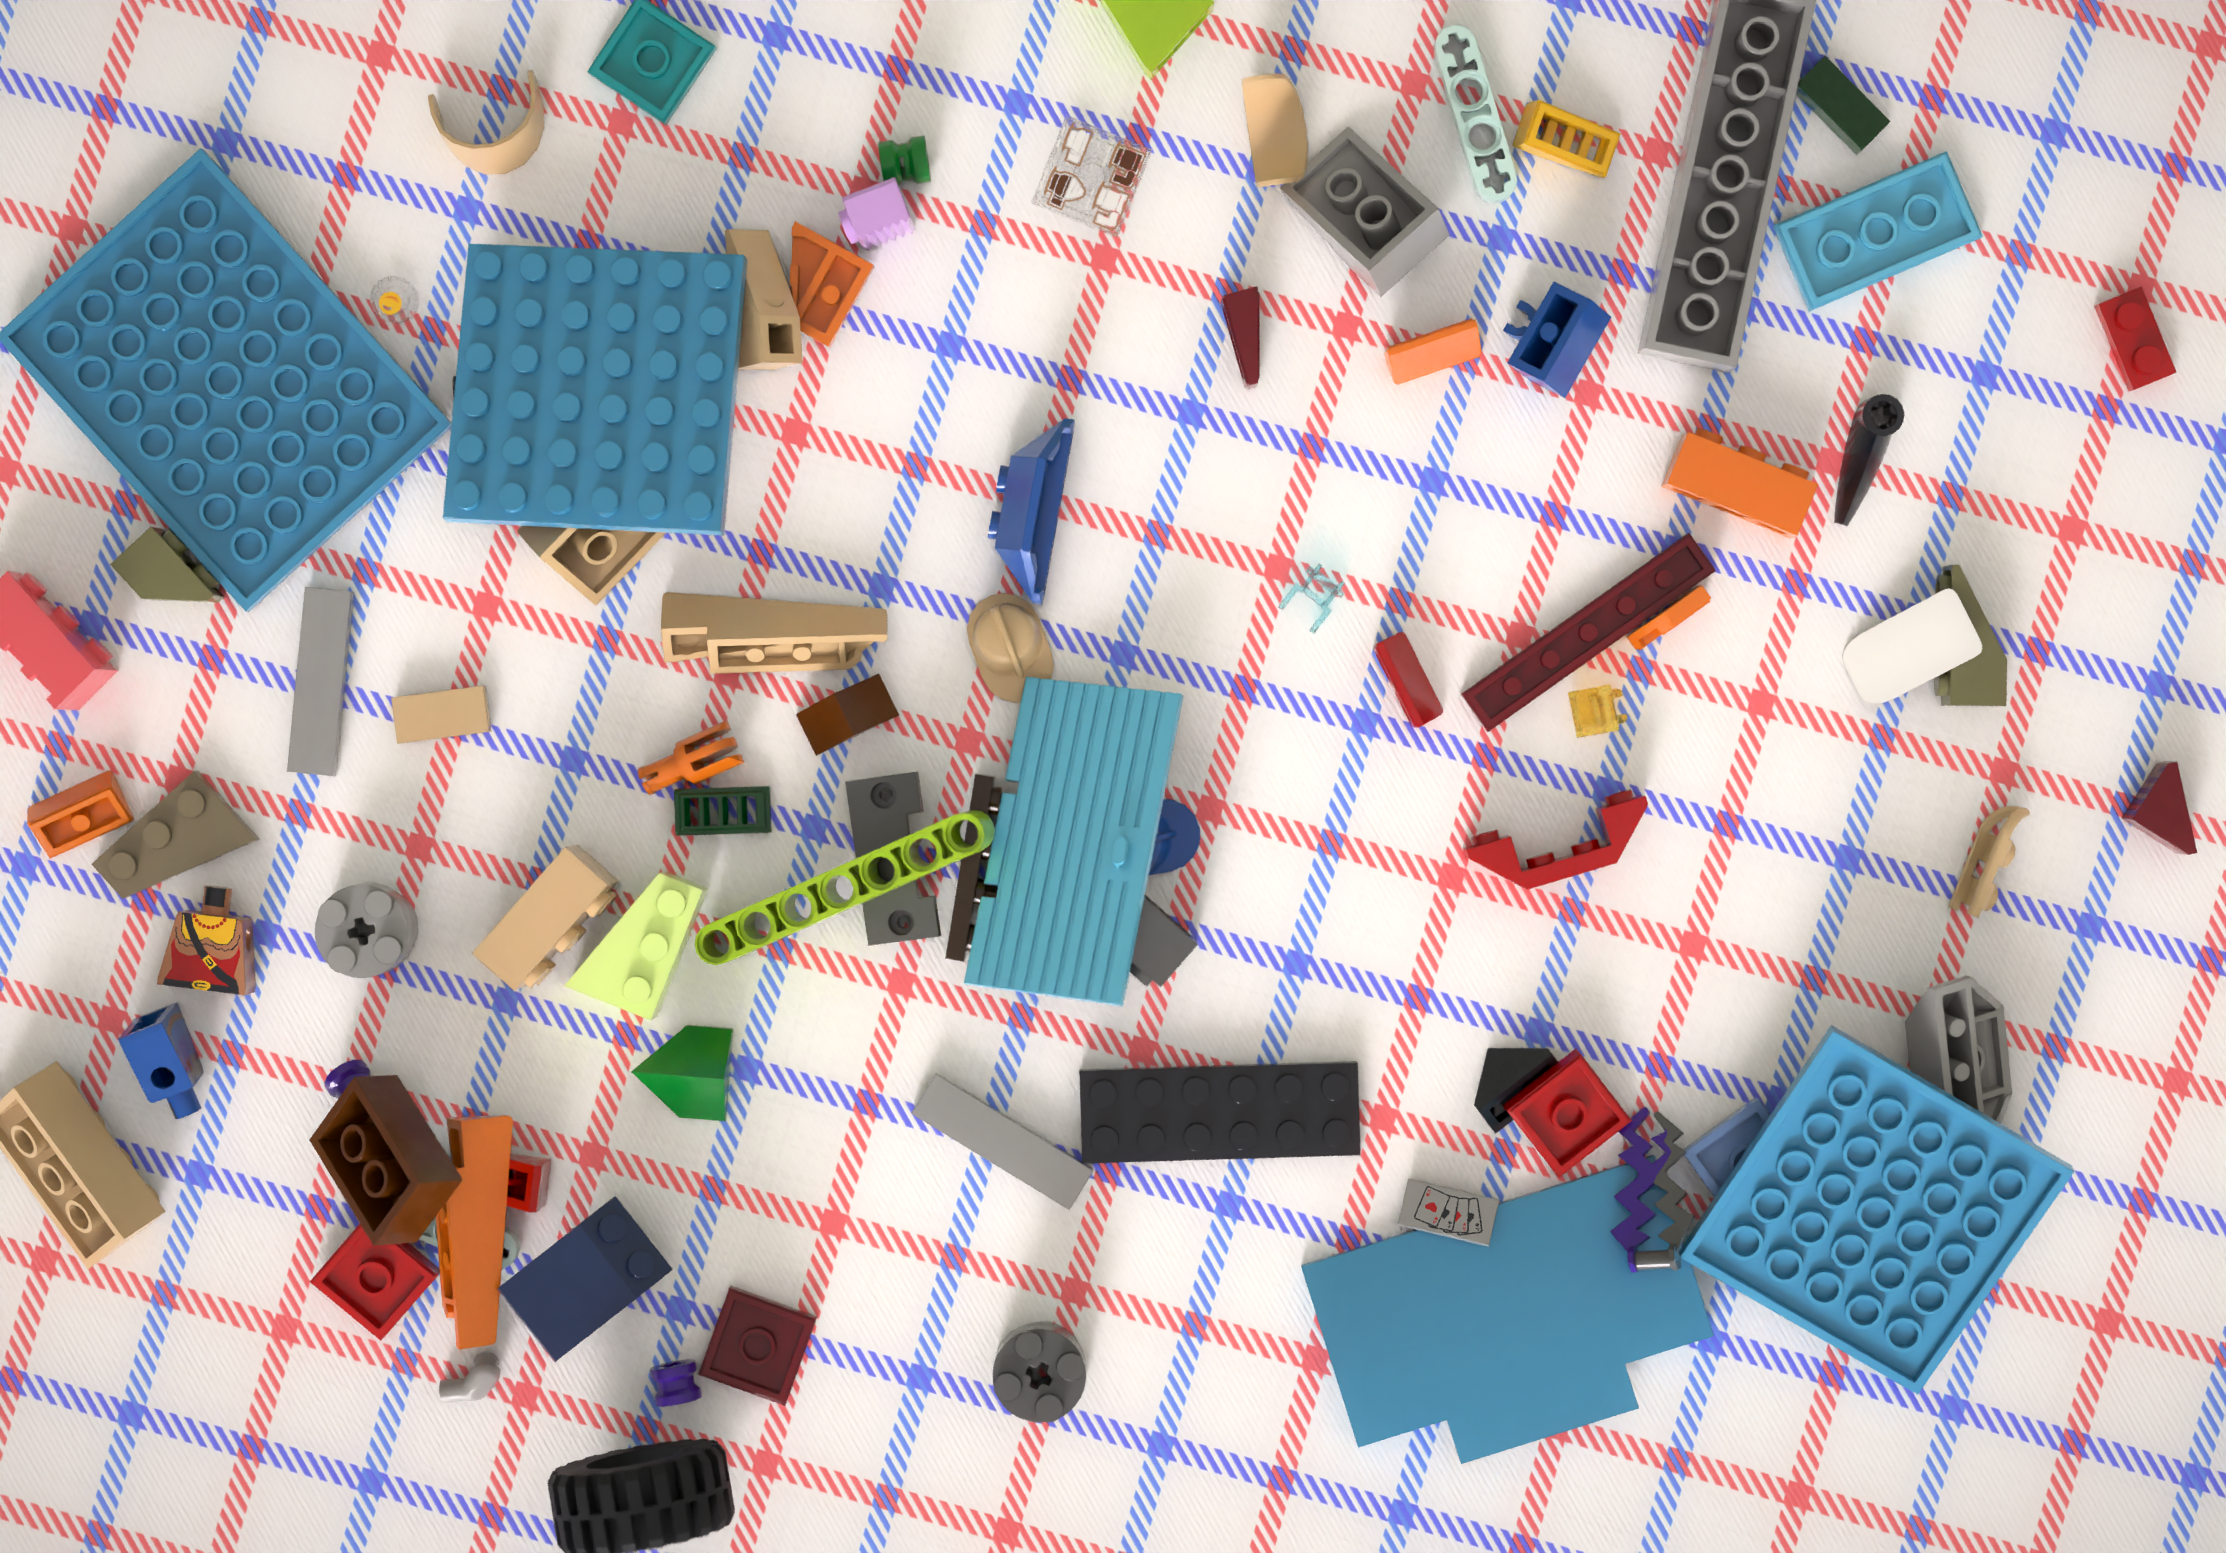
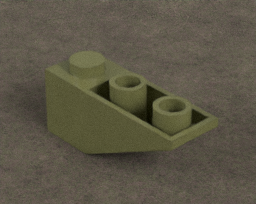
(1984, 677)

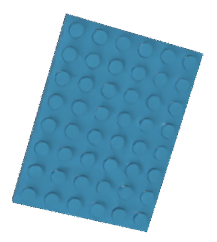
(224, 380)

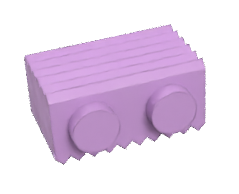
(875, 215)

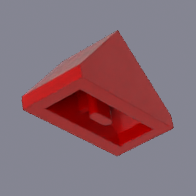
(528, 1182)

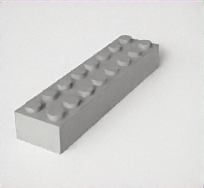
(1726, 181)

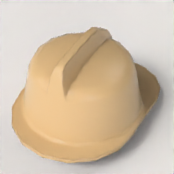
(1008, 644)

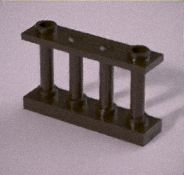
(969, 886)

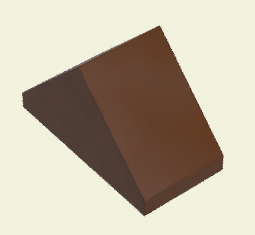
(847, 714)

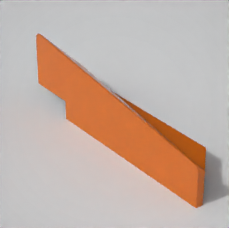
(474, 1227)

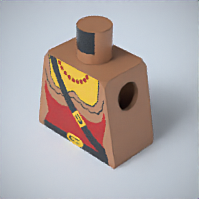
(211, 948)

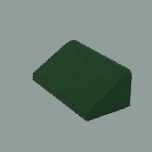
(1841, 105)

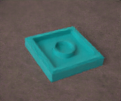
(652, 60)

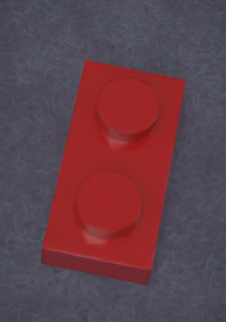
(2135, 339)

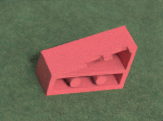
(50, 644)

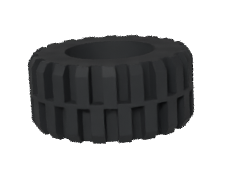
(641, 1497)

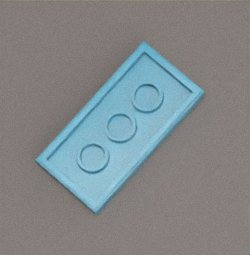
(1877, 231)

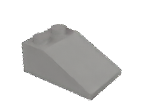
(1367, 211)

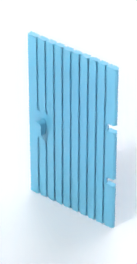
(1074, 840)

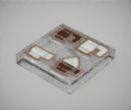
(1091, 176)

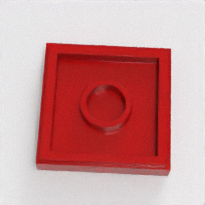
(1567, 1113)
(375, 1281)

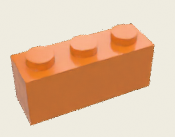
(1740, 482)

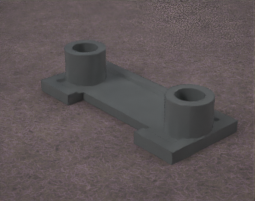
(879, 824)

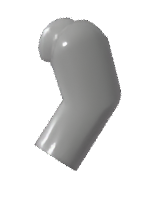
(476, 1383)

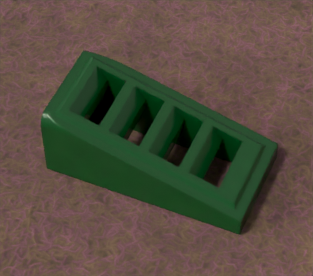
(683, 818)

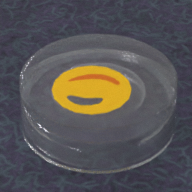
(394, 299)

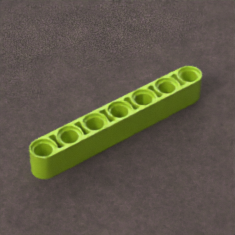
(823, 893)

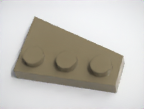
(173, 837)

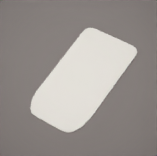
(1911, 648)

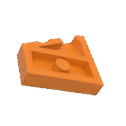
(824, 283)

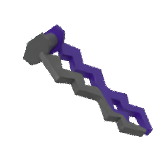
(1652, 1174)

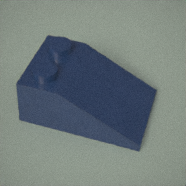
(584, 1279)

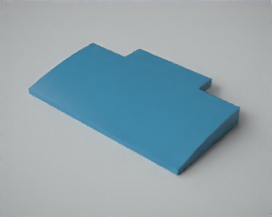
(1507, 1333)

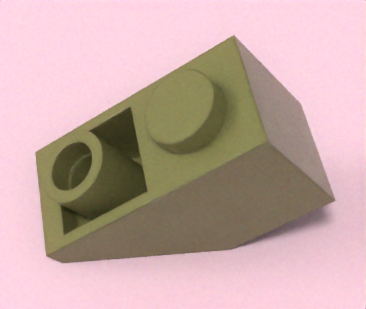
(162, 571)

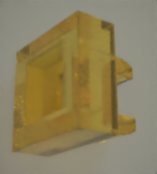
(1595, 710)

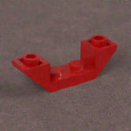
(1617, 822)

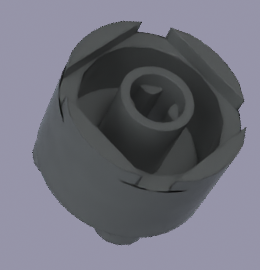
(1048, 1397)

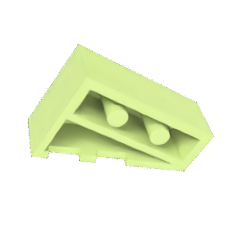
(643, 948)

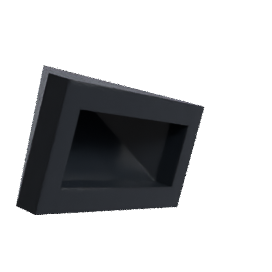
(1504, 1076)

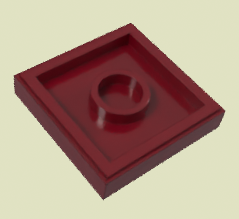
(757, 1345)

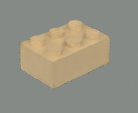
(547, 919)

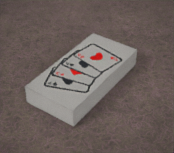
(1448, 1212)

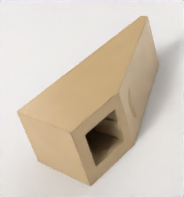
(769, 312)

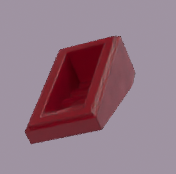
(1243, 324)

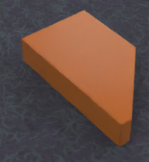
(1669, 617)

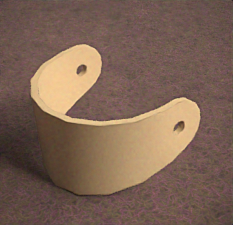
(1275, 129)
(505, 153)

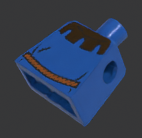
(159, 1043)

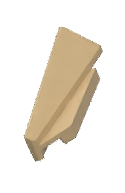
(767, 634)

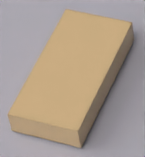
(441, 714)

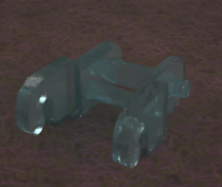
(1326, 583)

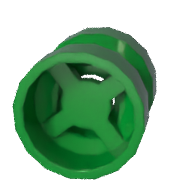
(915, 160)

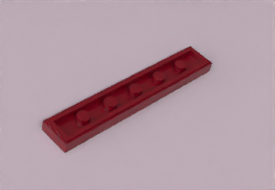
(1588, 632)

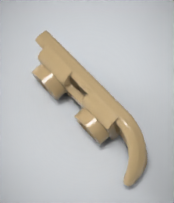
(1996, 853)

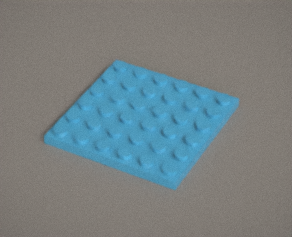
(595, 389)
(1875, 1210)

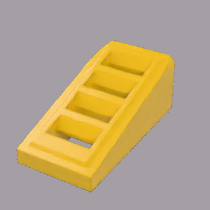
(1528, 127)

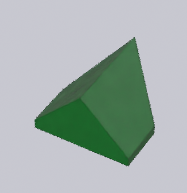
(691, 1072)

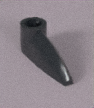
(1864, 453)

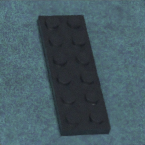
(1219, 1112)

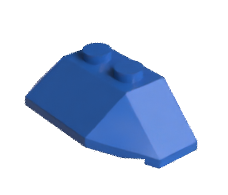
(1032, 507)

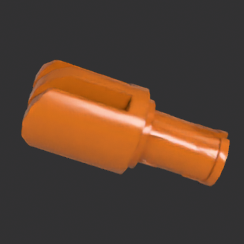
(687, 762)

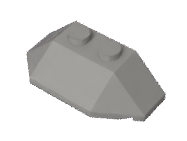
(1961, 1044)

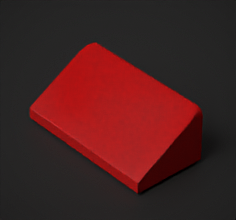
(1408, 680)

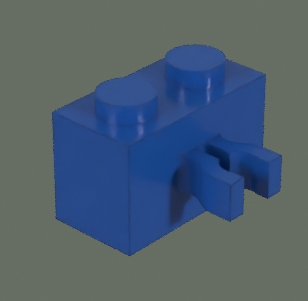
(1557, 338)

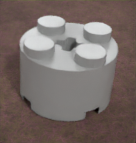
(355, 954)

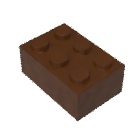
(385, 1160)

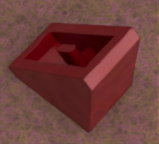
(2162, 809)

